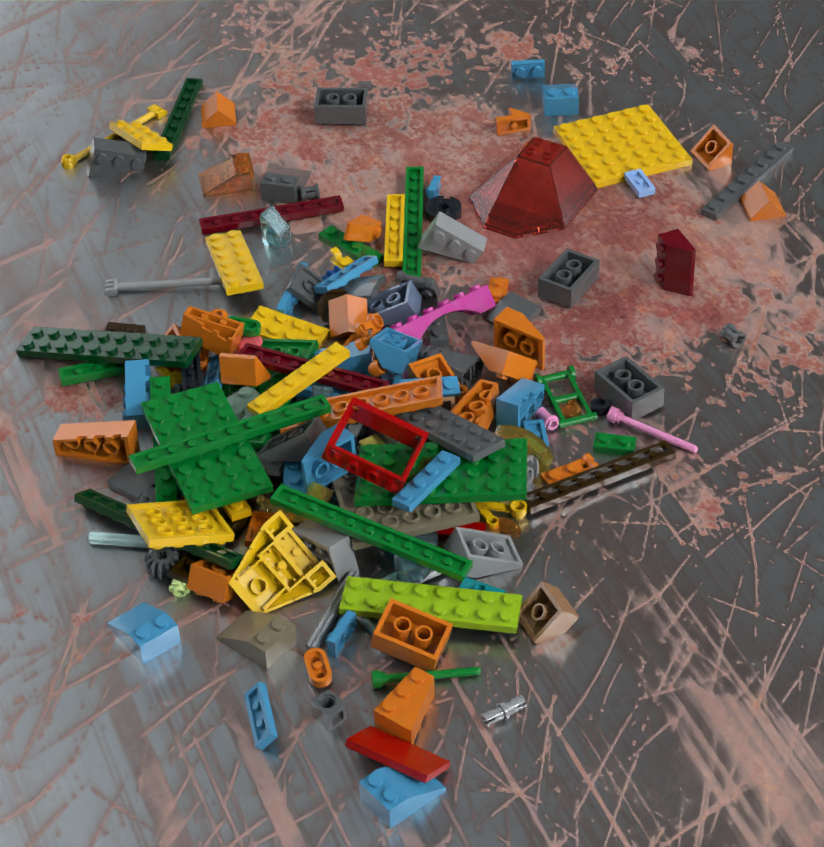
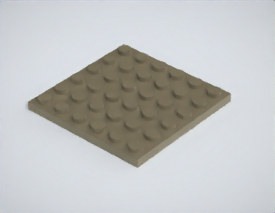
(421, 520)

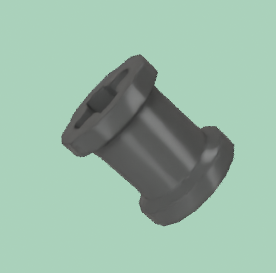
(305, 192)
(732, 334)

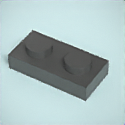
(438, 332)

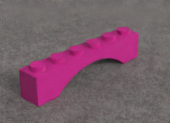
(472, 303)

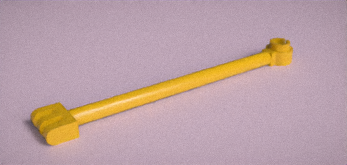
(68, 161)

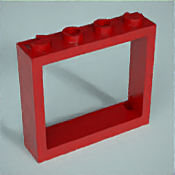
(385, 424)

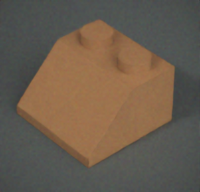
(546, 613)

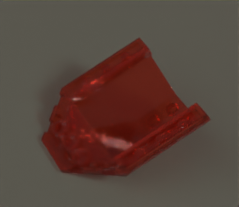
(533, 190)

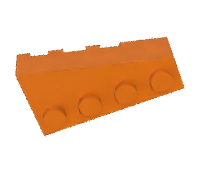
(479, 403)
(98, 441)

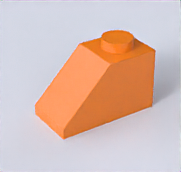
(363, 229)

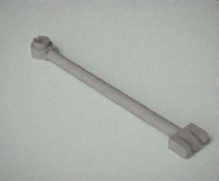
(113, 286)

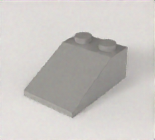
(489, 551)

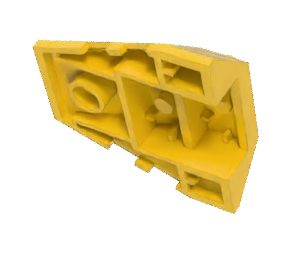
(278, 568)

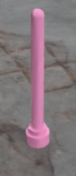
(616, 416)

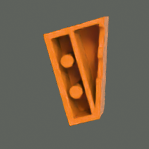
(217, 332)
(406, 706)

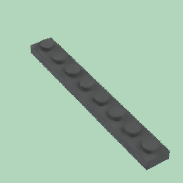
(756, 172)

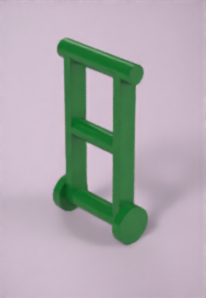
(570, 375)

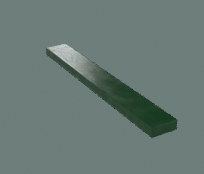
(179, 116)

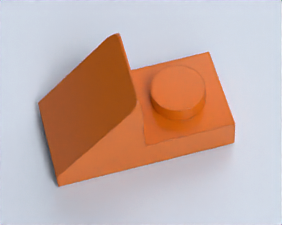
(515, 122)

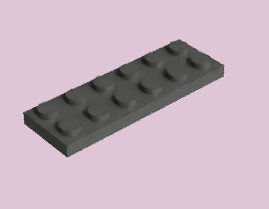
(454, 432)

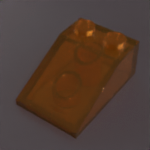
(228, 176)

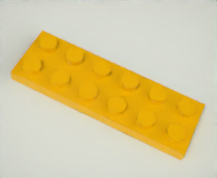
(234, 262)

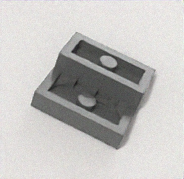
(365, 287)
(517, 303)

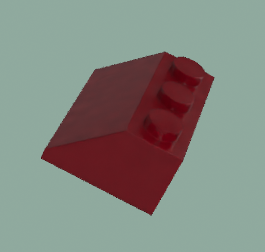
(675, 263)

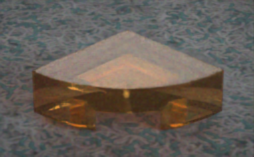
(572, 409)
(509, 527)

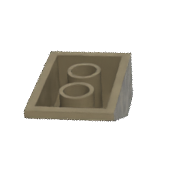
(260, 637)

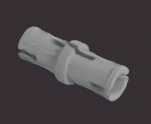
(503, 711)

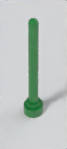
(381, 678)

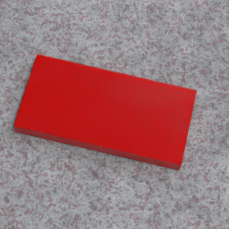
(397, 754)

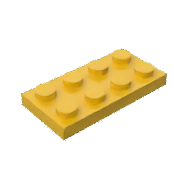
(140, 135)
(283, 326)

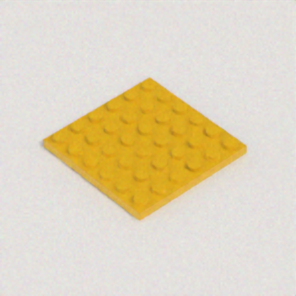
(622, 143)

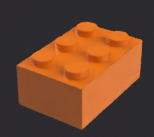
(411, 635)

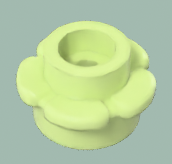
(178, 588)

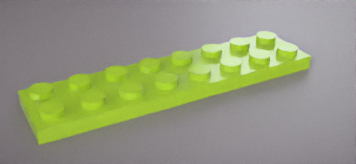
(455, 605)

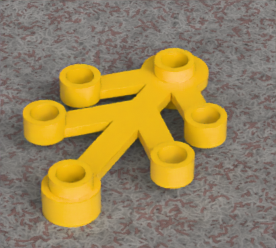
(517, 509)

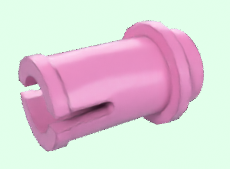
(550, 421)

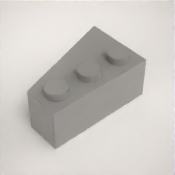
(452, 239)
(328, 546)

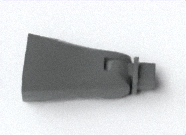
(463, 365)

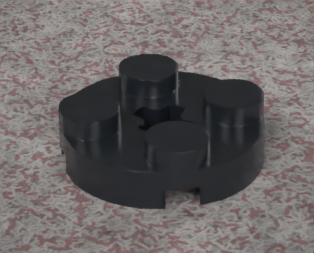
(450, 207)

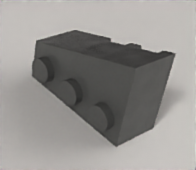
(114, 157)

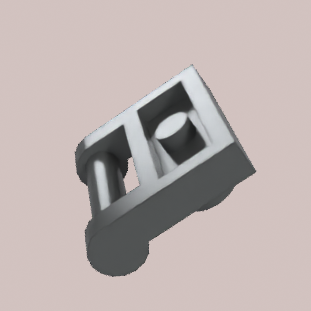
(427, 287)

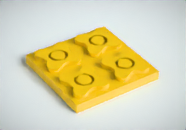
(174, 525)

